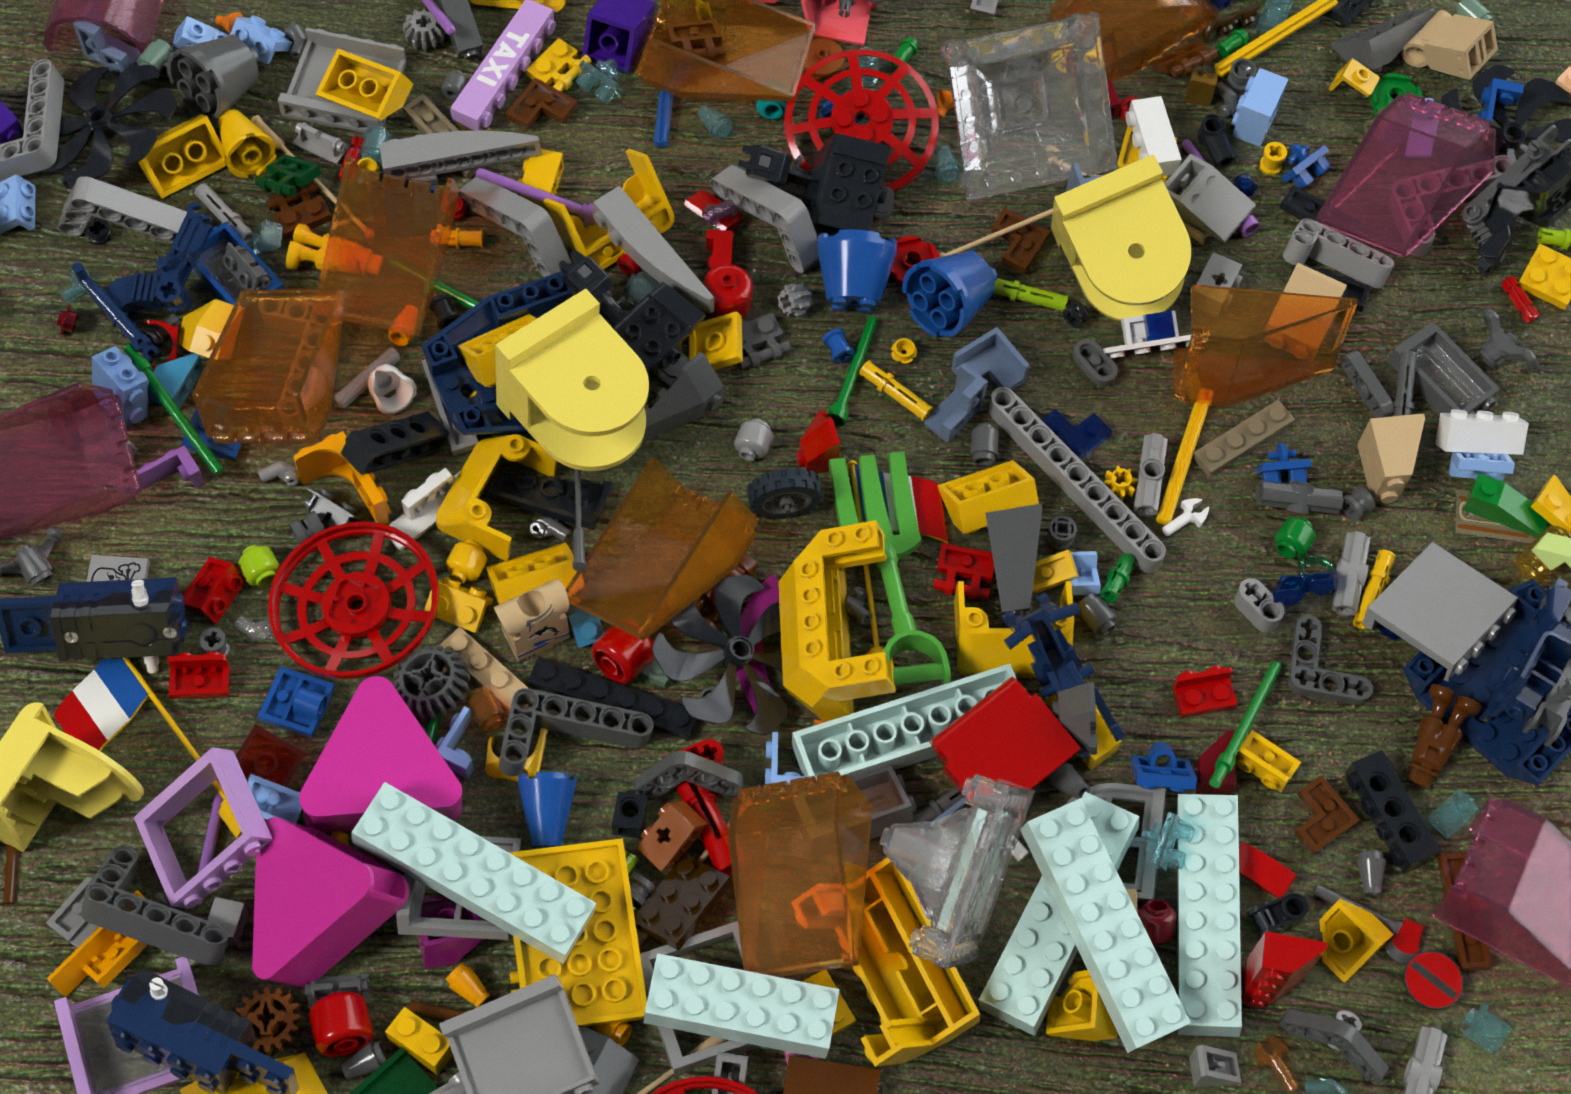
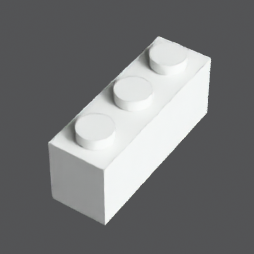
(1153, 133)
(1481, 432)

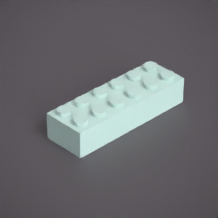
(741, 1006)

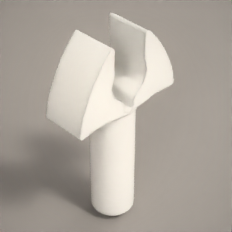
(1197, 518)

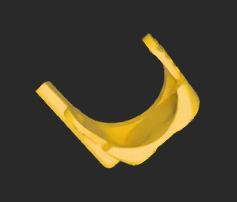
(532, 764)

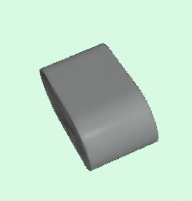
(1247, 599)

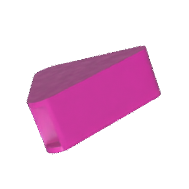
(374, 745)
(315, 902)

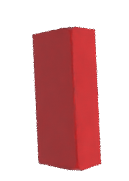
(701, 199)

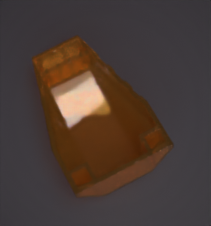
(1139, 29)

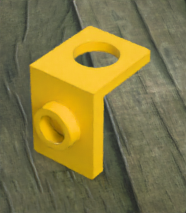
(1356, 76)

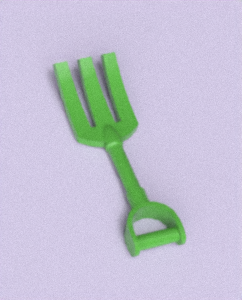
(896, 548)

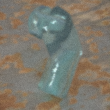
(73, 290)
(1324, 1086)

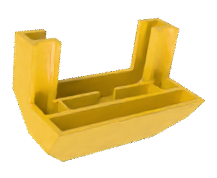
(816, 624)
(915, 999)

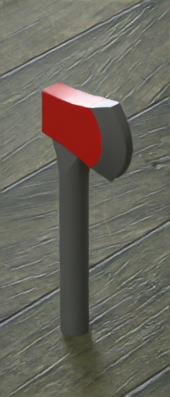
(1406, 933)

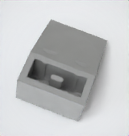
(1208, 198)

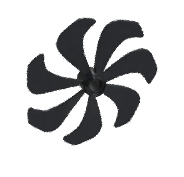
(1535, 94)
(103, 124)
(682, 666)

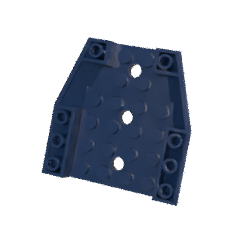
(451, 373)
(1501, 738)

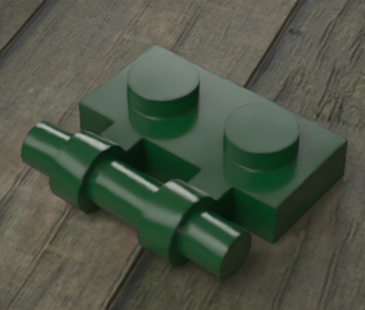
(286, 173)

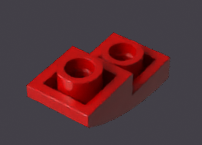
(1264, 871)

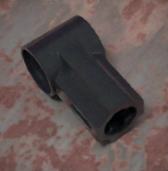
(1217, 141)

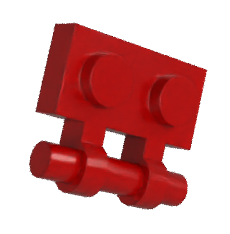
(967, 564)

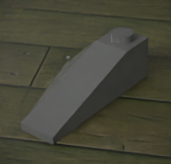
(1382, 40)
(687, 399)

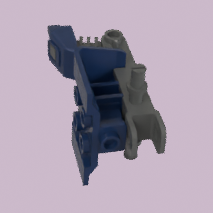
(1542, 673)

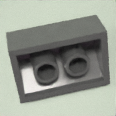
(610, 1061)

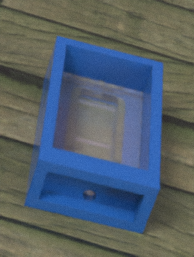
(213, 272)

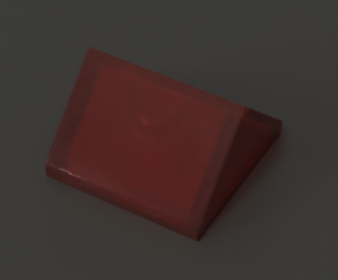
(269, 757)

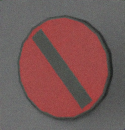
(1433, 980)

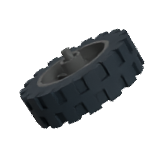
(785, 493)

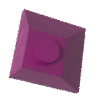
(438, 950)

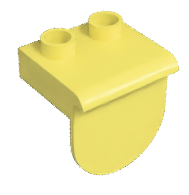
(50, 768)

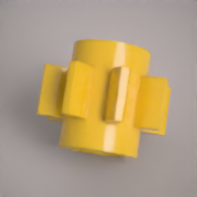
(1120, 482)

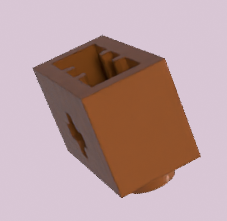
(671, 834)

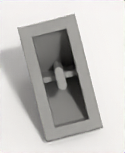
(730, 1067)
(1214, 1067)

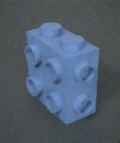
(116, 372)

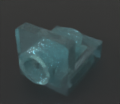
(1453, 813)
(1485, 1028)

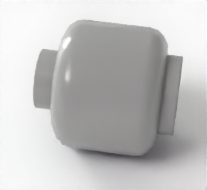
(753, 440)

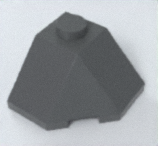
(1078, 714)

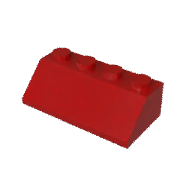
(1277, 967)

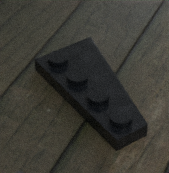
(552, 496)

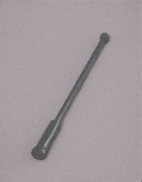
(579, 562)

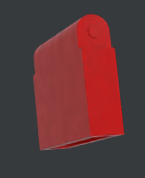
(1006, 739)

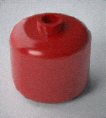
(731, 290)
(622, 655)
(340, 1024)

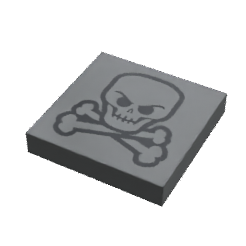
(117, 568)

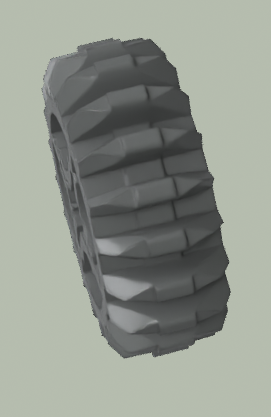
(435, 689)

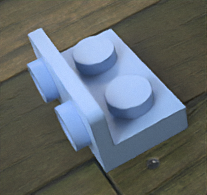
(1488, 464)

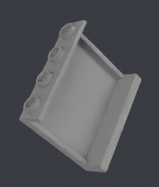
(317, 55)
(1443, 608)
(522, 1044)

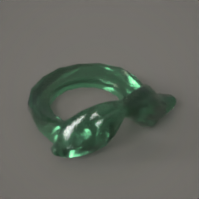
(1307, 561)

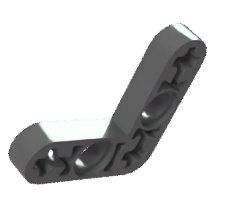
(1310, 669)
(688, 767)
(1342, 1036)

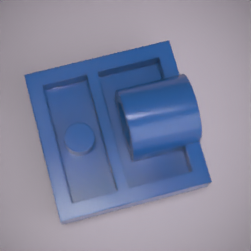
(296, 702)
(1174, 773)

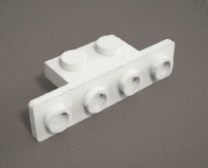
(1136, 339)
(422, 505)

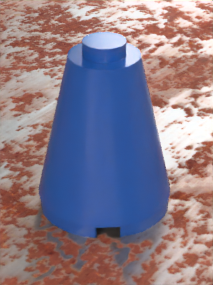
(547, 806)

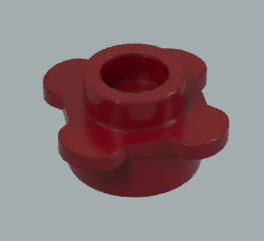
(67, 320)

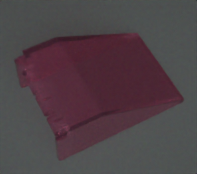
(1410, 173)
(64, 459)
(1515, 889)

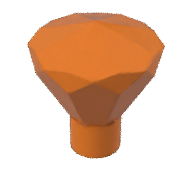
(228, 20)
(944, 102)

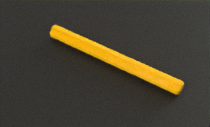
(1276, 34)
(1182, 463)

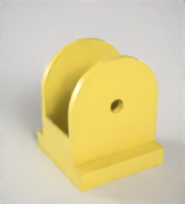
(1124, 240)
(574, 386)

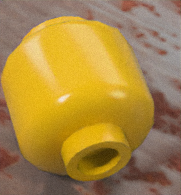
(466, 561)

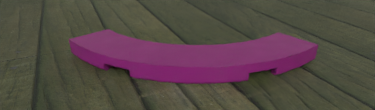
(753, 610)

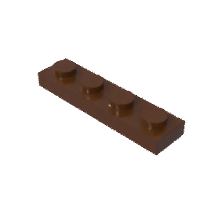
(1470, 952)

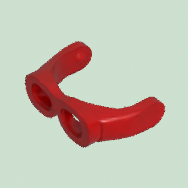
(174, 332)

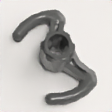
(1503, 345)
(33, 561)

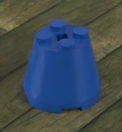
(855, 268)
(948, 291)

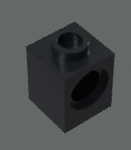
(629, 826)

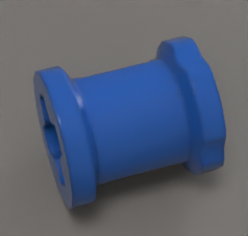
(838, 346)

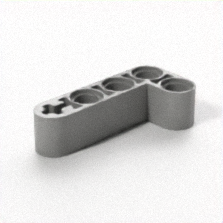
(1338, 252)

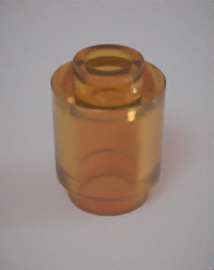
(486, 709)

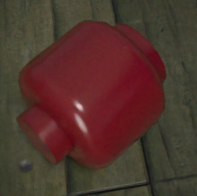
(1159, 921)

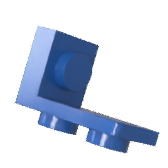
(1502, 91)

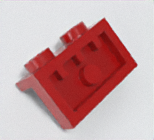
(214, 589)
(1204, 692)

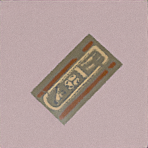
(1475, 525)

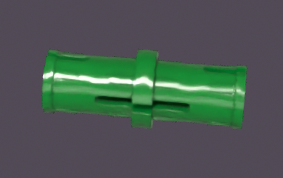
(1118, 578)

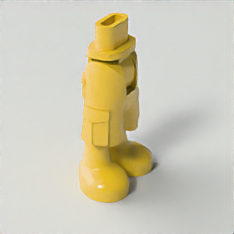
(299, 252)

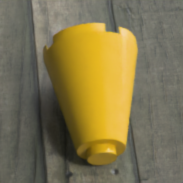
(244, 145)

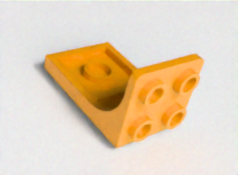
(326, 460)

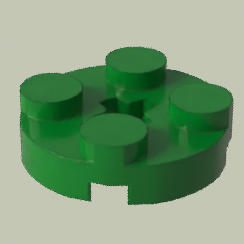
(1389, 85)

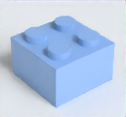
(1258, 106)

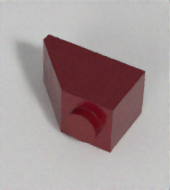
(1206, 766)

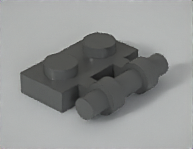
(761, 333)

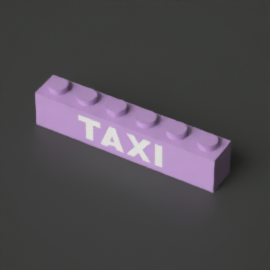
(503, 66)

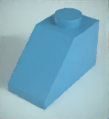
(177, 378)

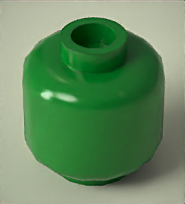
(1294, 537)

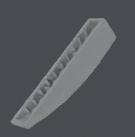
(454, 151)
(647, 247)

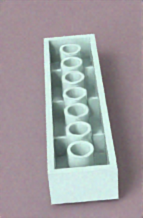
(892, 731)
(473, 872)
(1209, 917)
(1104, 925)
(1041, 942)

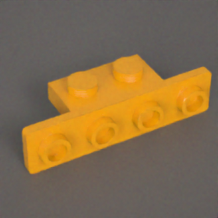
(99, 957)

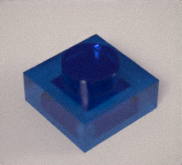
(1159, 325)

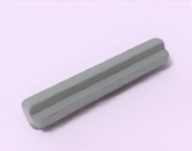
(360, 382)

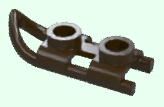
(1225, 23)

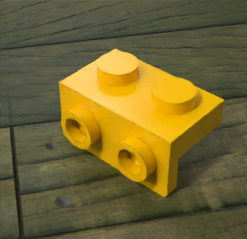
(460, 605)
(1266, 761)

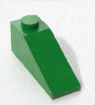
(1503, 505)

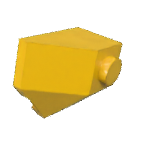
(203, 327)
(1351, 938)
(1080, 1012)

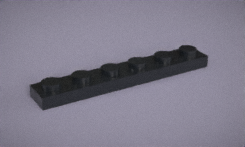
(573, 683)

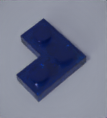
(1083, 437)
(1292, 588)

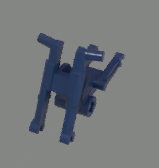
(153, 291)
(1054, 658)

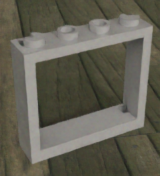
(706, 1056)

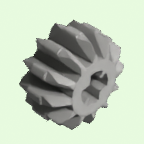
(423, 30)

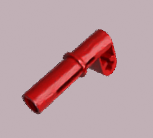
(717, 848)

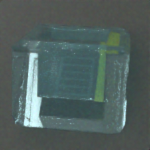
(267, 237)

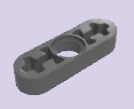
(1367, 384)

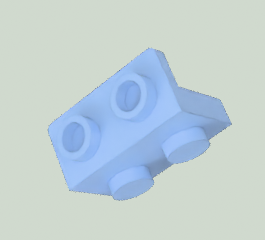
(260, 37)
(17, 203)
(275, 799)

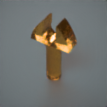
(1276, 1062)

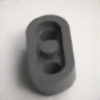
(1096, 363)

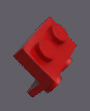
(199, 676)

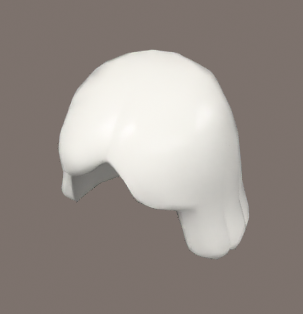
(384, 380)

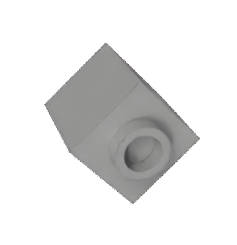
(231, 916)

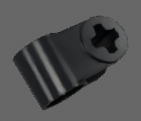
(1275, 918)

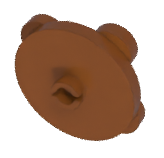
(821, 49)

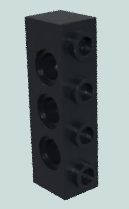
(394, 442)
(1408, 821)

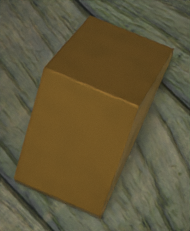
(1201, 87)

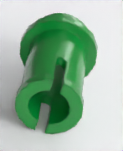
(1238, 39)
(908, 48)

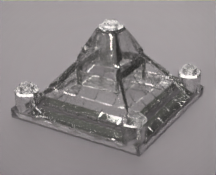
(1031, 105)
(959, 866)

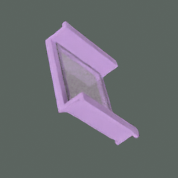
(91, 1049)

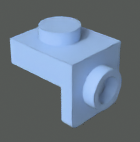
(1087, 570)

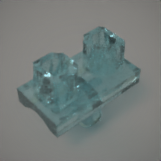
(608, 87)
(1164, 854)

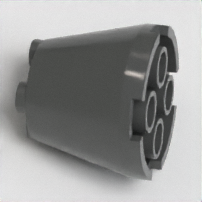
(213, 74)

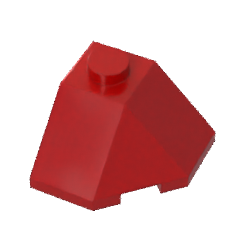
(818, 444)

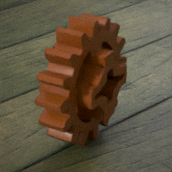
(280, 1020)

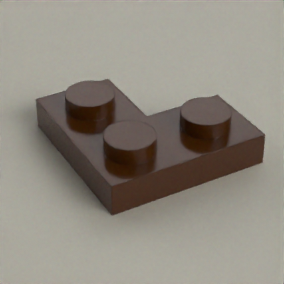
(540, 99)
(1025, 241)
(1330, 819)

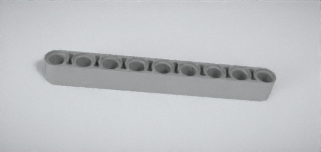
(1077, 490)

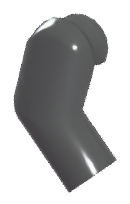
(550, 527)

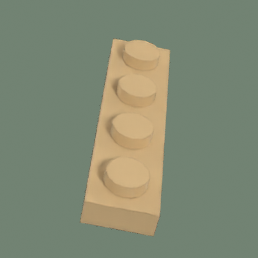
(485, 668)

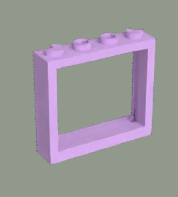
(150, 822)

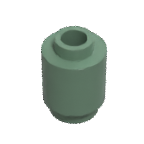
(1473, 9)
(155, 54)

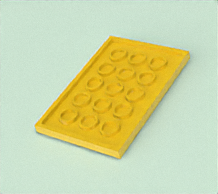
(605, 965)

